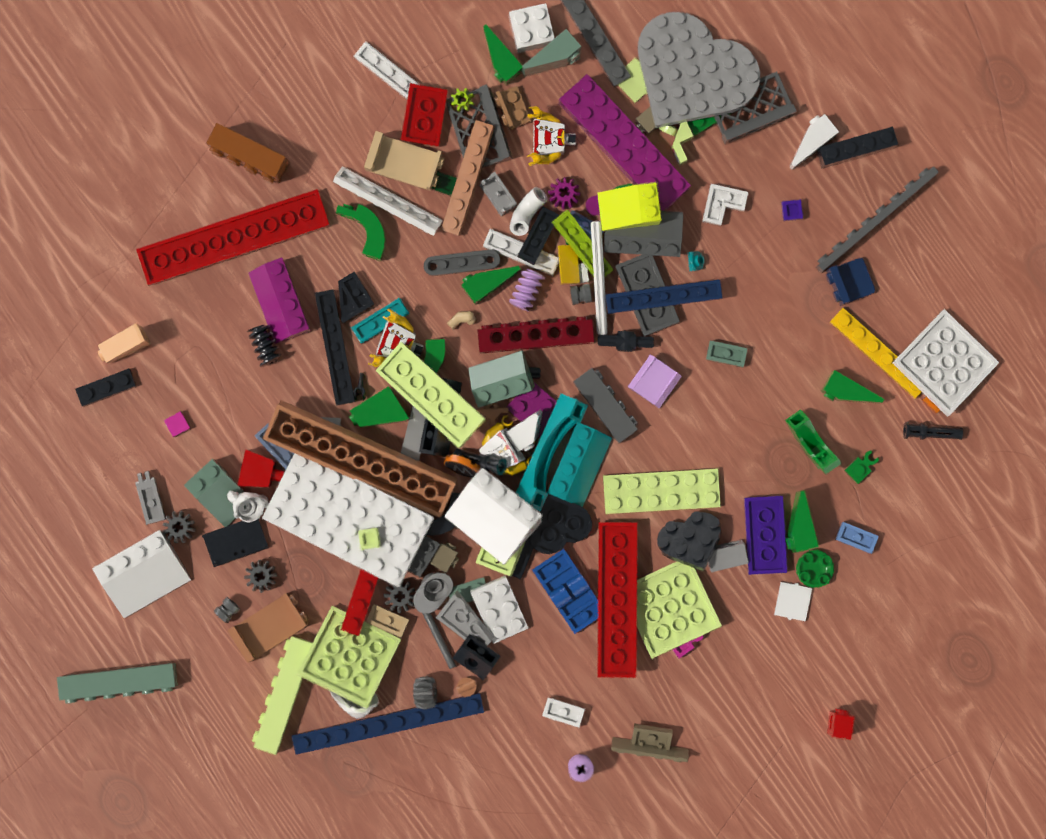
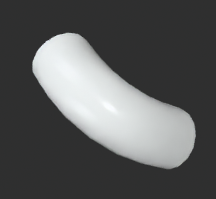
(526, 210)

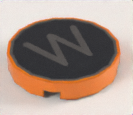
(461, 466)

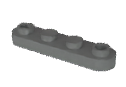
(461, 262)

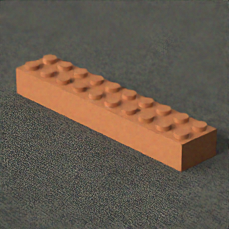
(360, 458)

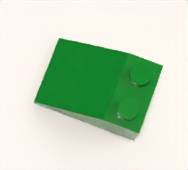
(801, 528)

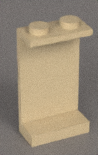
(403, 162)

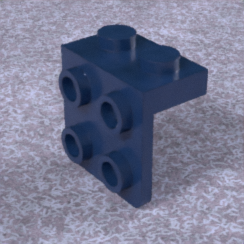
(850, 281)

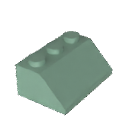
(500, 379)

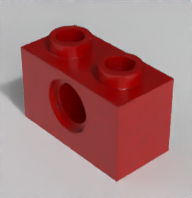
(840, 724)

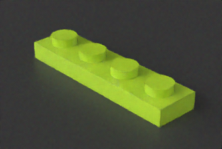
(578, 241)

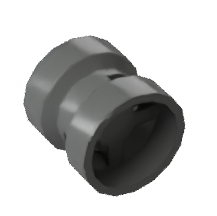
(580, 294)
(226, 610)

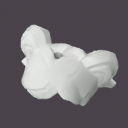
(254, 505)

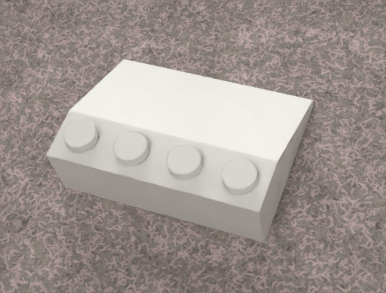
(493, 516)
(142, 573)

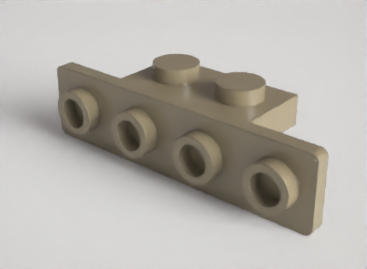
(650, 742)

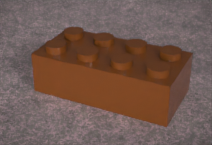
(248, 153)

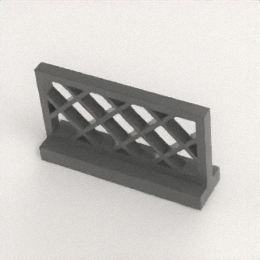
(492, 118)
(761, 120)

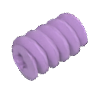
(526, 289)
(581, 775)

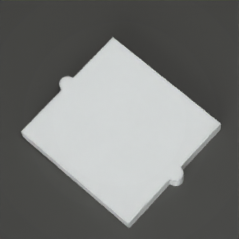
(792, 601)

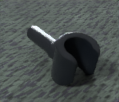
(360, 390)

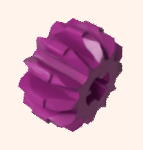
(566, 199)

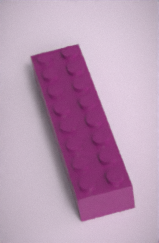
(622, 141)

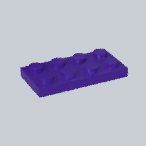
(765, 535)

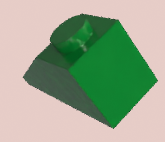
(503, 61)
(484, 283)
(844, 389)

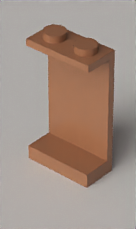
(268, 627)

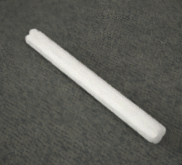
(599, 281)

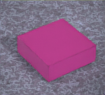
(177, 424)

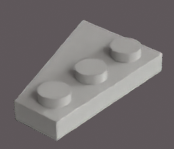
(463, 620)

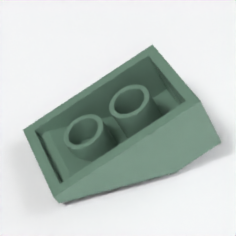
(555, 55)
(211, 489)

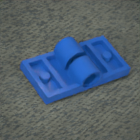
(568, 590)

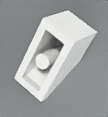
(525, 432)

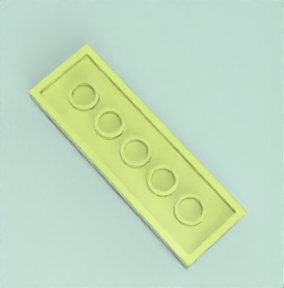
(430, 395)
(661, 491)

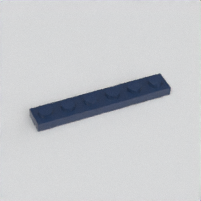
(663, 296)

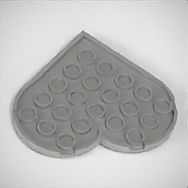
(691, 73)

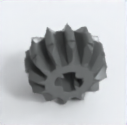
(175, 521)
(263, 582)
(404, 601)
(425, 692)

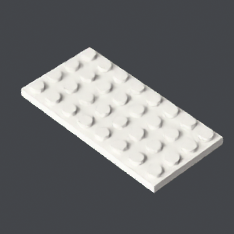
(332, 508)

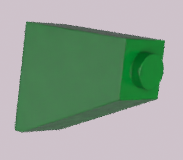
(379, 410)

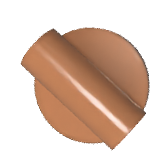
(466, 687)

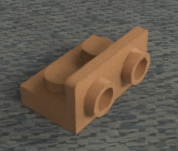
(512, 107)

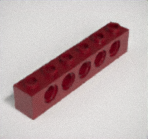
(584, 337)

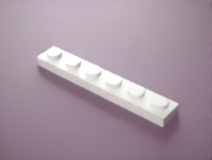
(387, 201)

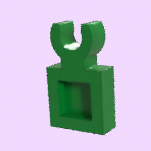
(859, 468)

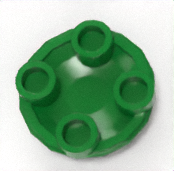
(815, 568)

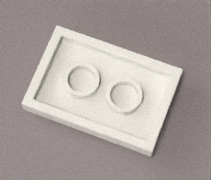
(499, 609)

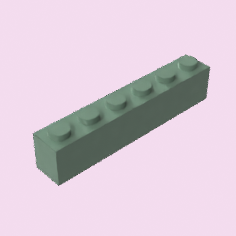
(117, 681)

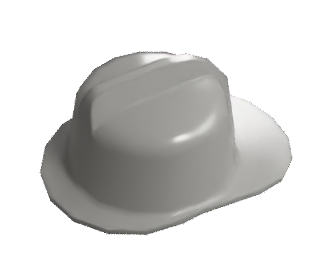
(432, 592)

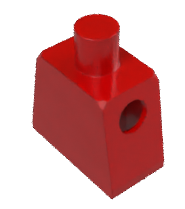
(258, 471)

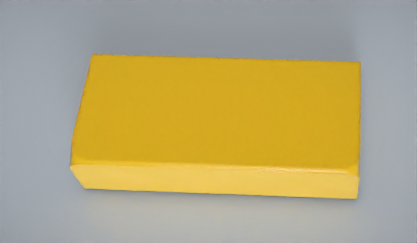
(568, 265)

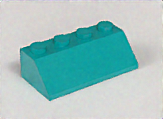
(579, 464)

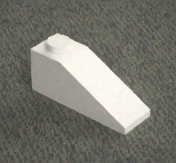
(816, 136)

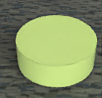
(671, 130)

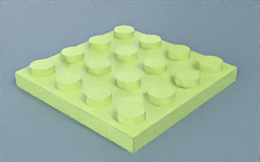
(673, 608)
(349, 662)

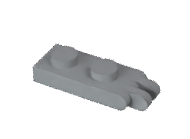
(150, 499)

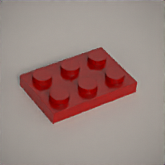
(424, 115)

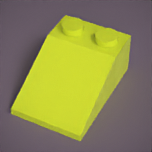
(629, 207)

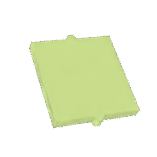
(635, 85)

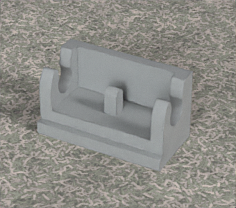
(498, 194)
(728, 556)

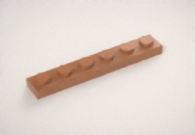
(467, 177)

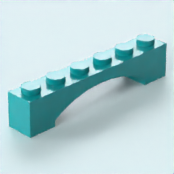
(564, 416)

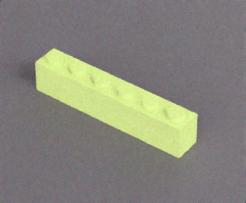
(283, 697)

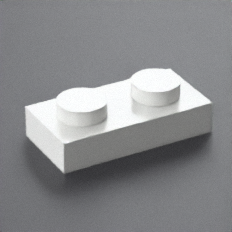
(563, 712)

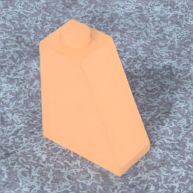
(123, 344)

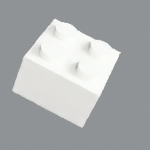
(531, 28)

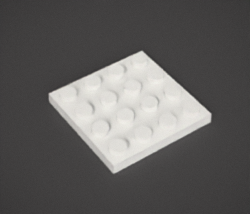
(945, 362)

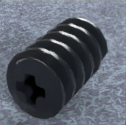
(264, 344)

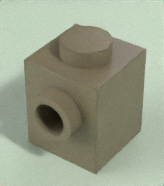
(445, 557)

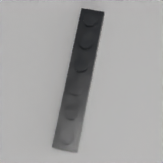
(334, 347)

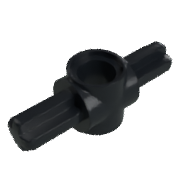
(626, 341)

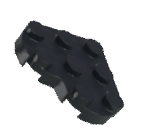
(560, 524)
(691, 541)

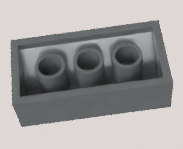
(648, 240)

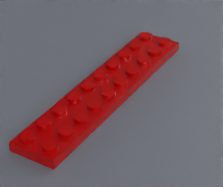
(232, 237)

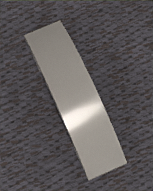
(413, 435)

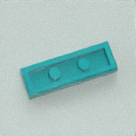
(376, 323)

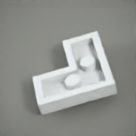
(721, 198)

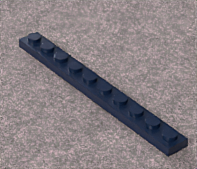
(387, 724)

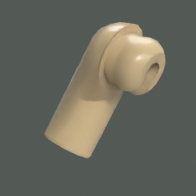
(464, 316)

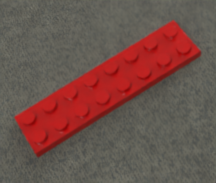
(617, 600)

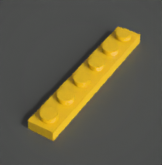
(872, 348)

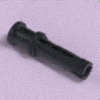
(922, 431)
(486, 462)

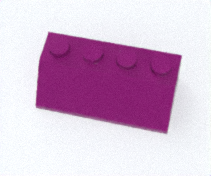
(279, 300)

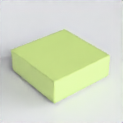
(369, 538)

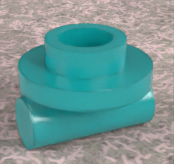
(695, 261)

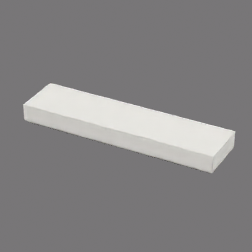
(384, 69)
(510, 248)

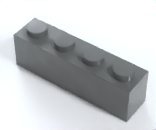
(605, 405)

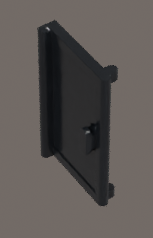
(235, 542)

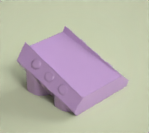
(654, 381)

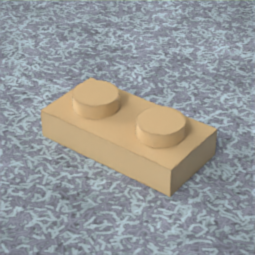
(387, 620)

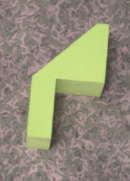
(683, 135)

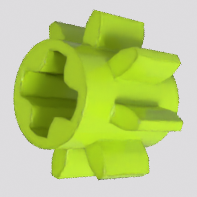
(461, 94)

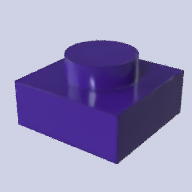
(792, 210)

